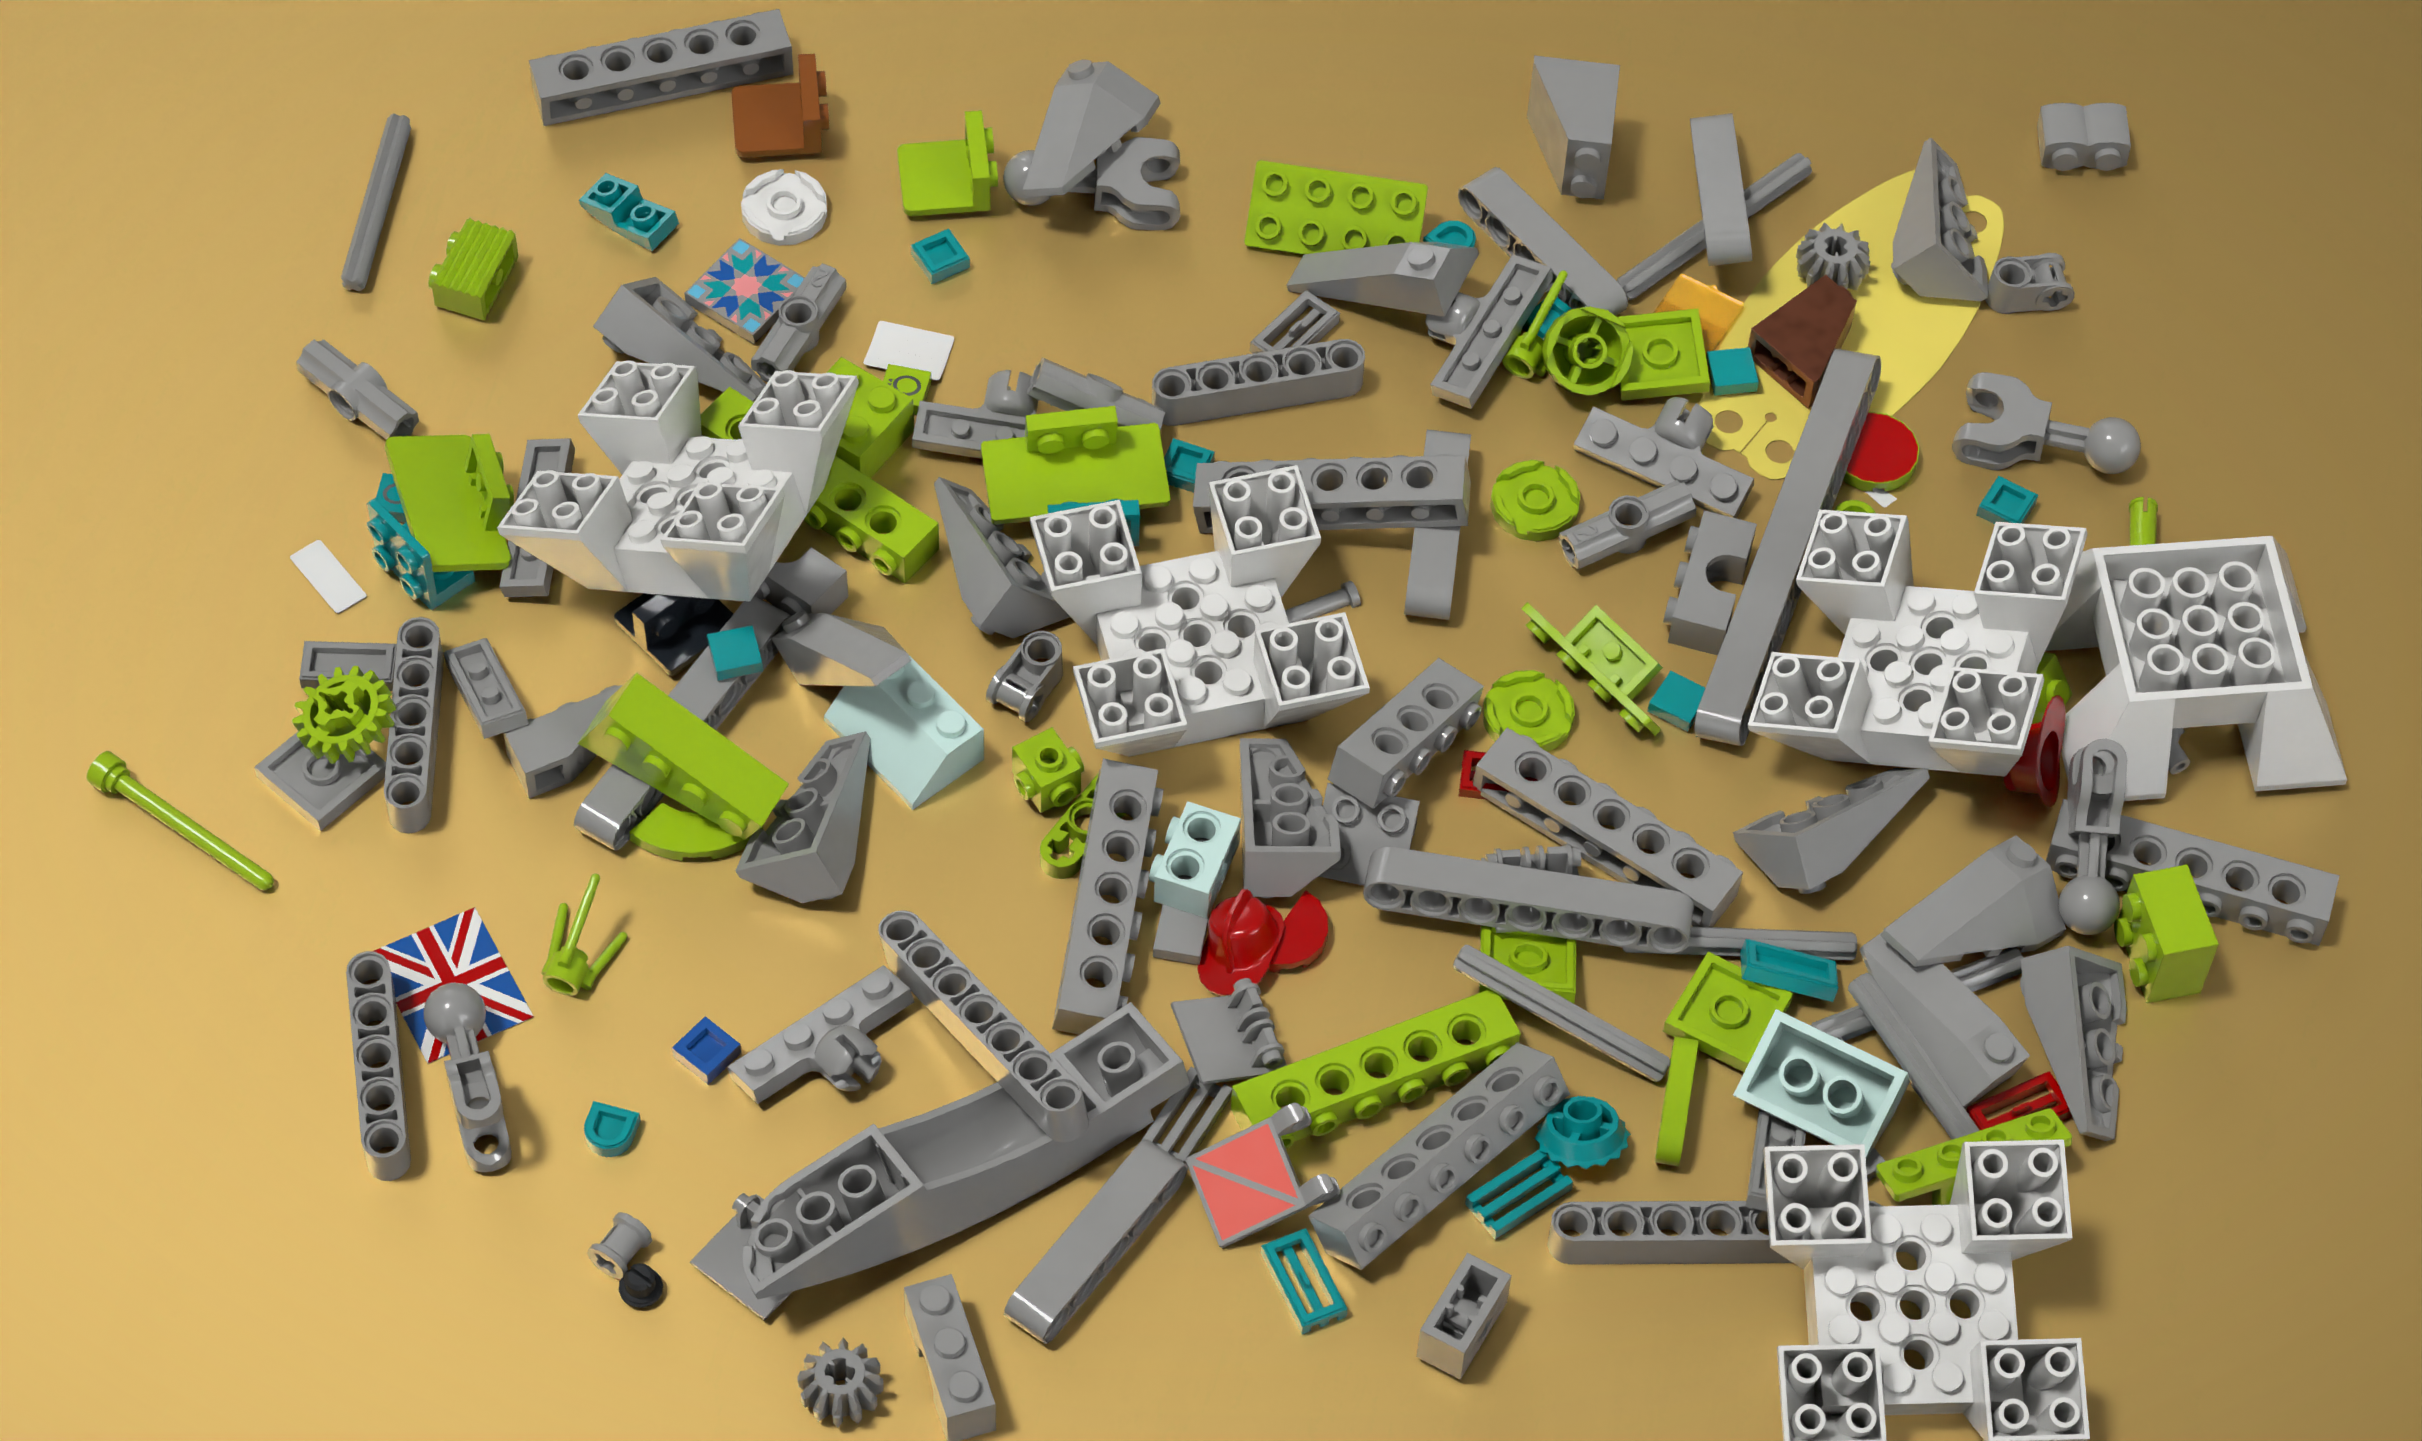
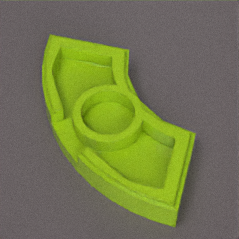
(684, 834)

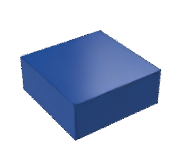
(706, 1050)

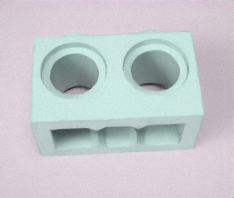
(1203, 860)

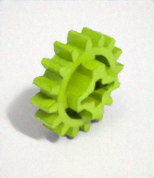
(344, 714)

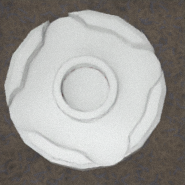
(784, 207)

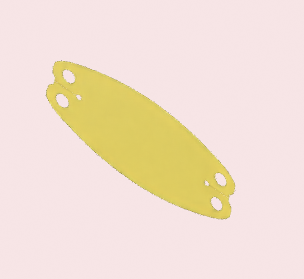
(1889, 321)

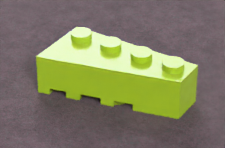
(683, 757)

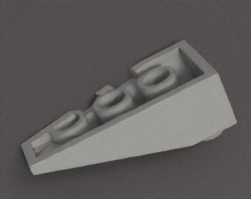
(1085, 119)
(1934, 234)
(992, 568)
(838, 650)
(1283, 821)
(1988, 906)
(1949, 1022)

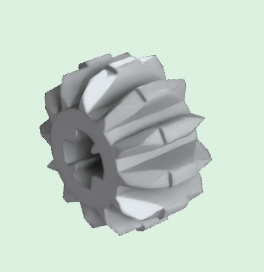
(1834, 254)
(853, 1367)

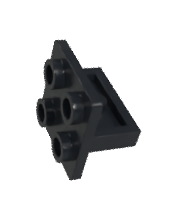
(672, 627)

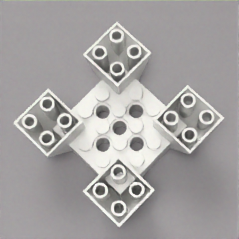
(688, 507)
(1201, 638)
(2197, 643)
(1920, 669)
(1854, 1372)

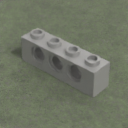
(1406, 733)

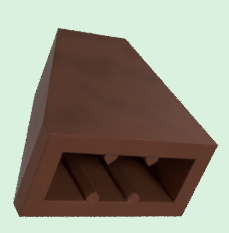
(1801, 337)

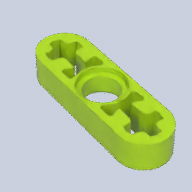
(1059, 835)
(1676, 1101)

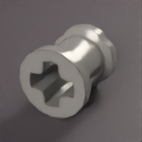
(619, 1245)

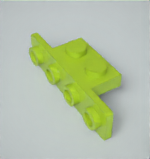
(1609, 655)
(1937, 1165)

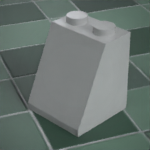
(1574, 121)

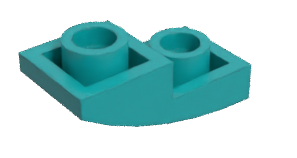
(624, 211)

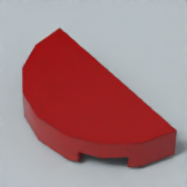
(1303, 935)

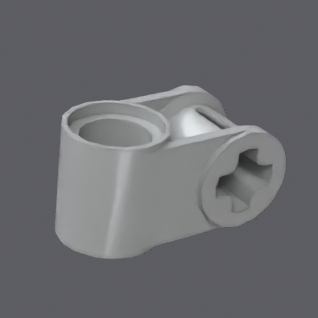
(2027, 282)
(1027, 683)

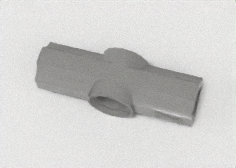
(799, 322)
(356, 390)
(1075, 391)
(1647, 517)

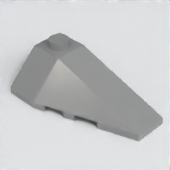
(1396, 276)
(659, 328)
(815, 831)
(1831, 833)
(2076, 1012)

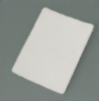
(909, 348)

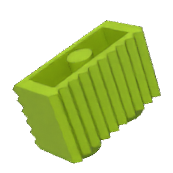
(474, 269)

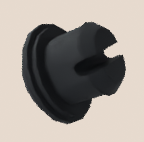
(640, 1286)

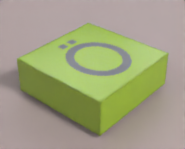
(909, 381)

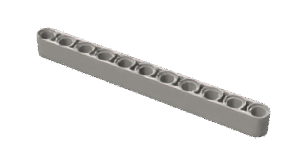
(1771, 585)

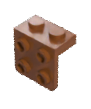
(781, 116)

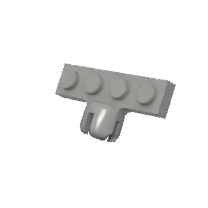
(1485, 329)
(964, 429)
(1667, 454)
(526, 573)
(826, 1040)

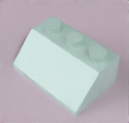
(914, 729)
(1821, 1084)

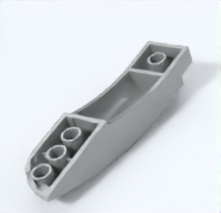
(953, 1165)

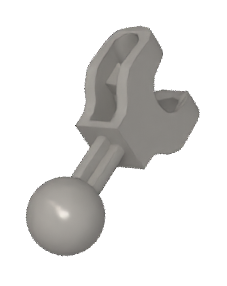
(1118, 183)
(2024, 427)
(2094, 807)
(455, 1017)

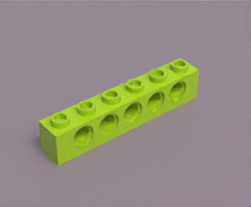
(909, 535)
(1388, 1051)

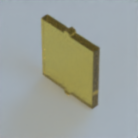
(1715, 308)

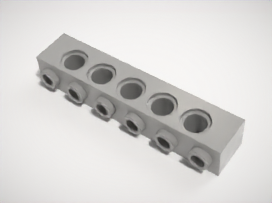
(661, 67)
(1362, 490)
(1117, 790)
(1598, 804)
(2216, 868)
(1439, 1155)

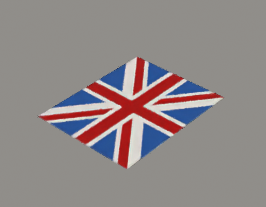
(453, 953)

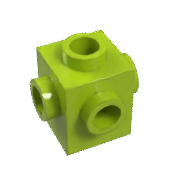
(1047, 770)

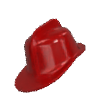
(2039, 765)
(1239, 942)

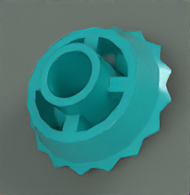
(1582, 1133)

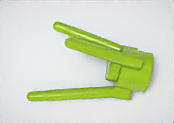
(1525, 353)
(567, 968)

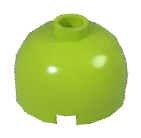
(1587, 350)

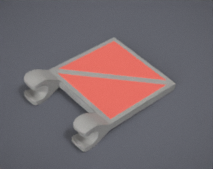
(1251, 1181)

